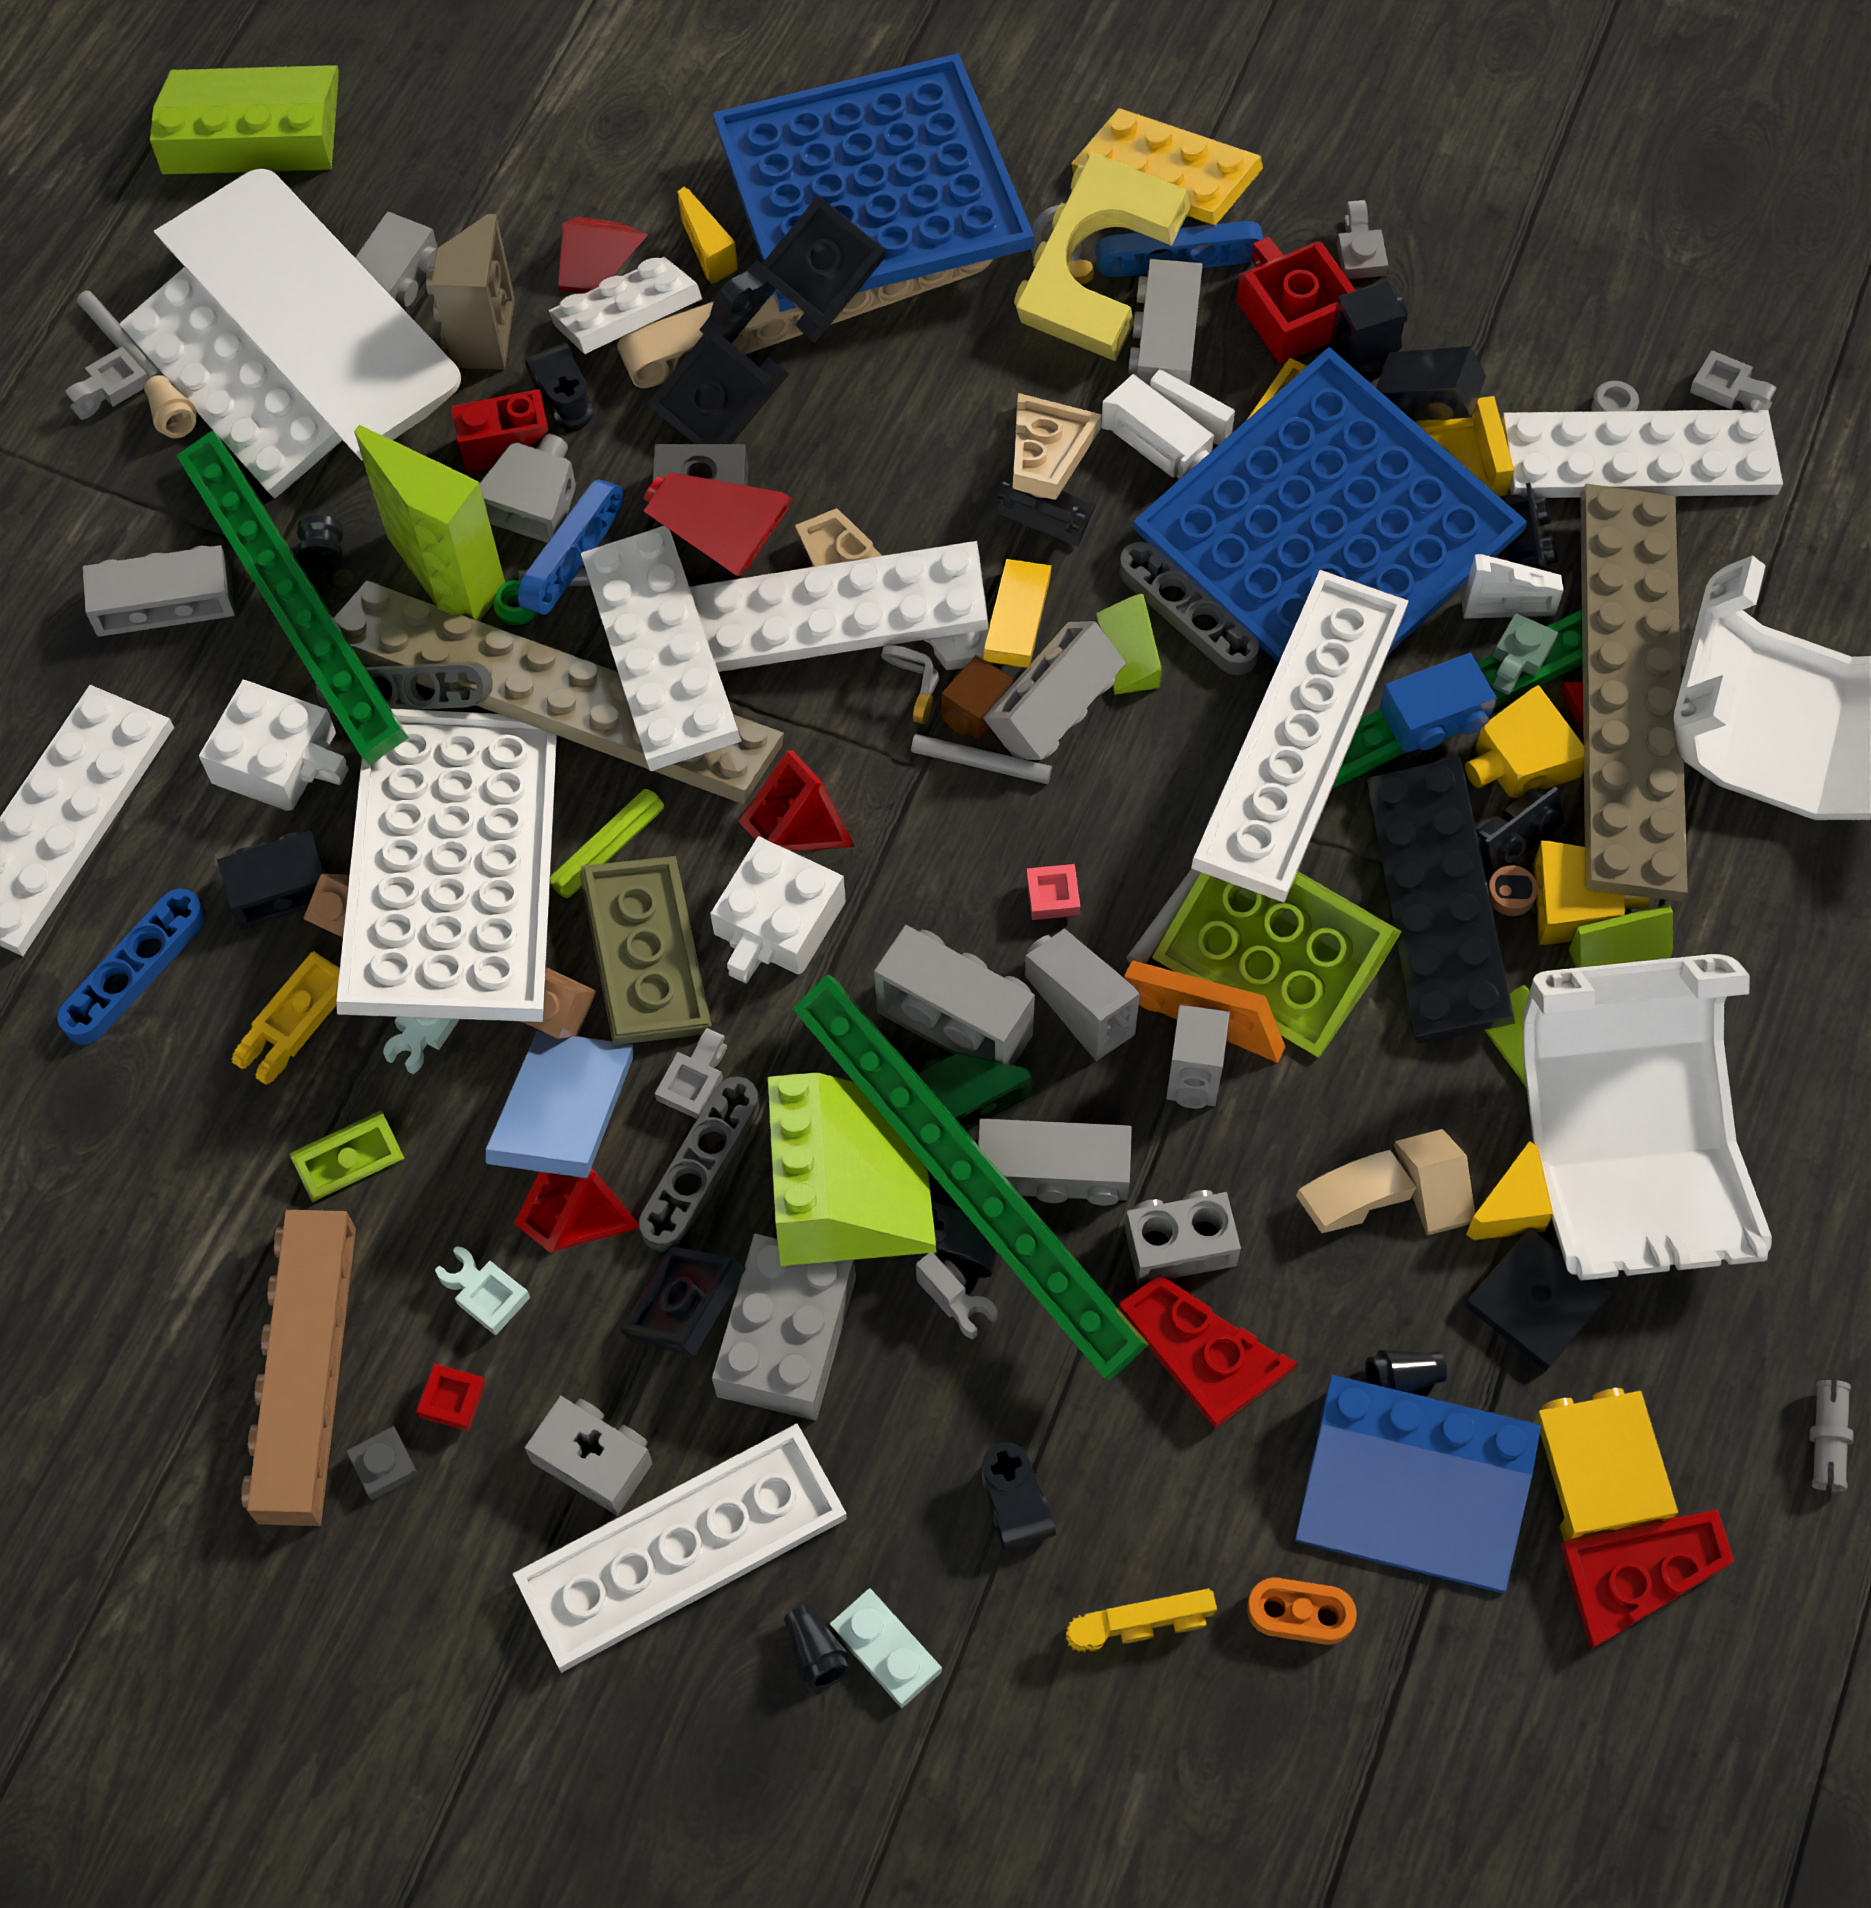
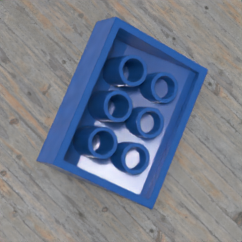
(1418, 1483)

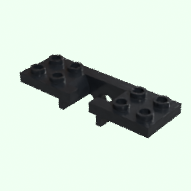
(818, 271)

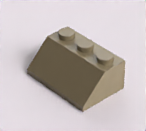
(473, 296)

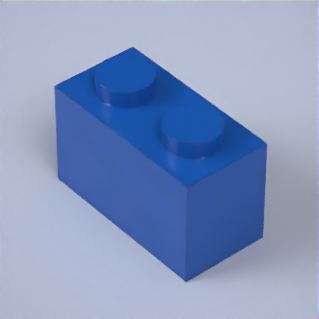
(1437, 703)

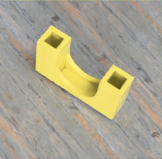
(1101, 198)

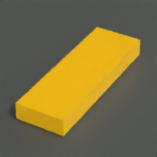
(1017, 613)

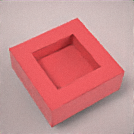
(1053, 892)

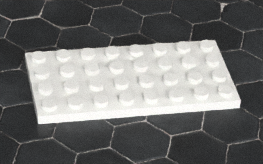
(451, 872)

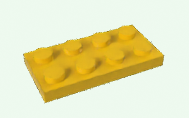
(1207, 168)

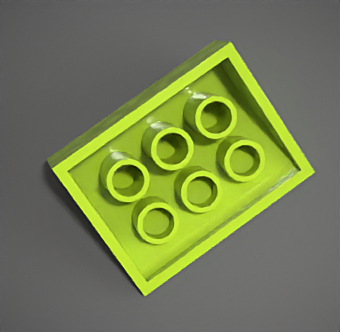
(246, 119)
(435, 524)
(1301, 954)
(842, 1176)

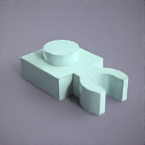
(415, 1036)
(486, 1294)

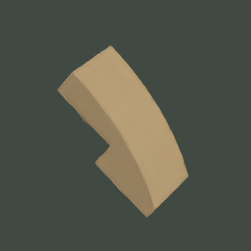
(1350, 1191)

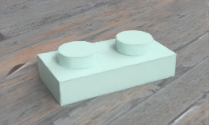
(885, 1648)

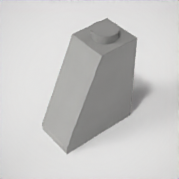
(1083, 992)

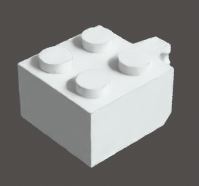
(271, 747)
(776, 909)

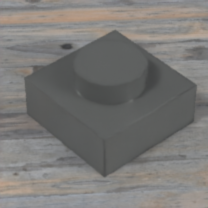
(382, 1463)

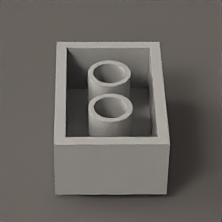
(953, 998)
(783, 1331)

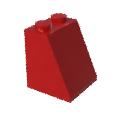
(717, 516)

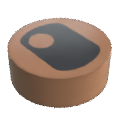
(1512, 890)

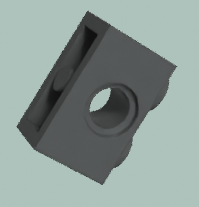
(707, 461)

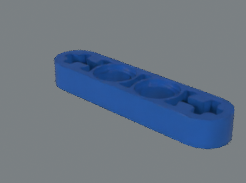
(1130, 255)
(562, 555)
(125, 961)

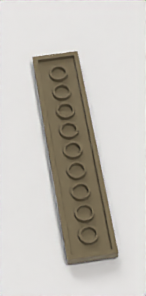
(540, 686)
(1631, 695)

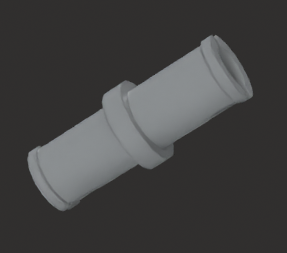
(1831, 1435)

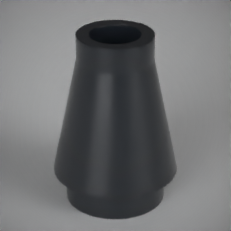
(1405, 1369)
(816, 1650)

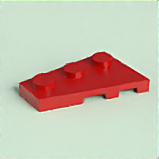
(1207, 1356)
(1641, 1568)

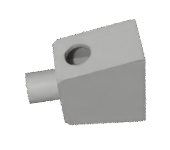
(530, 488)

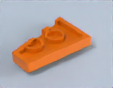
(1250, 1017)

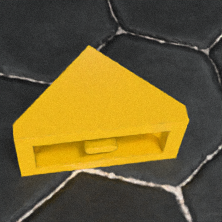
(1516, 1202)

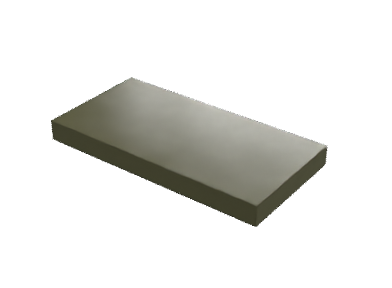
(644, 950)

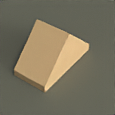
(1440, 1178)

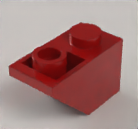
(493, 424)

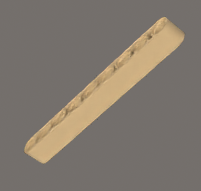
(660, 346)

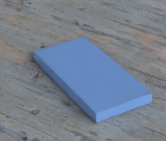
(560, 1105)

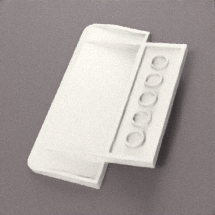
(284, 333)

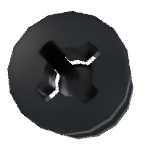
(319, 542)

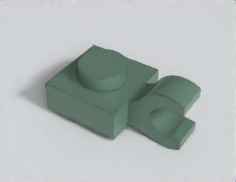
(1521, 649)

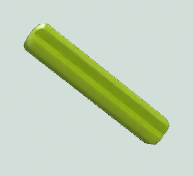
(607, 841)

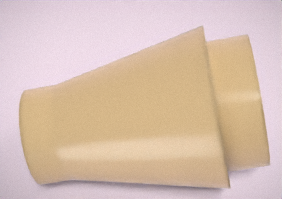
(169, 408)

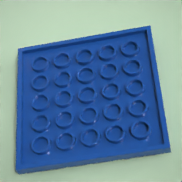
(890, 153)
(1333, 486)

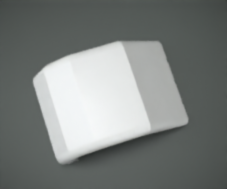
(1773, 708)
(1640, 1116)

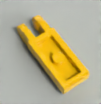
(290, 1017)
(1136, 1620)

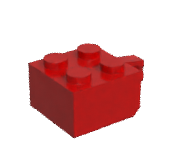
(1292, 297)

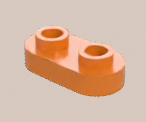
(1301, 1607)

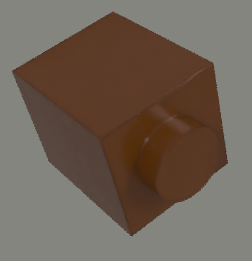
(972, 697)

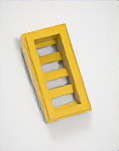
(710, 241)

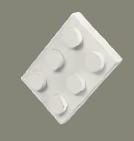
(624, 304)

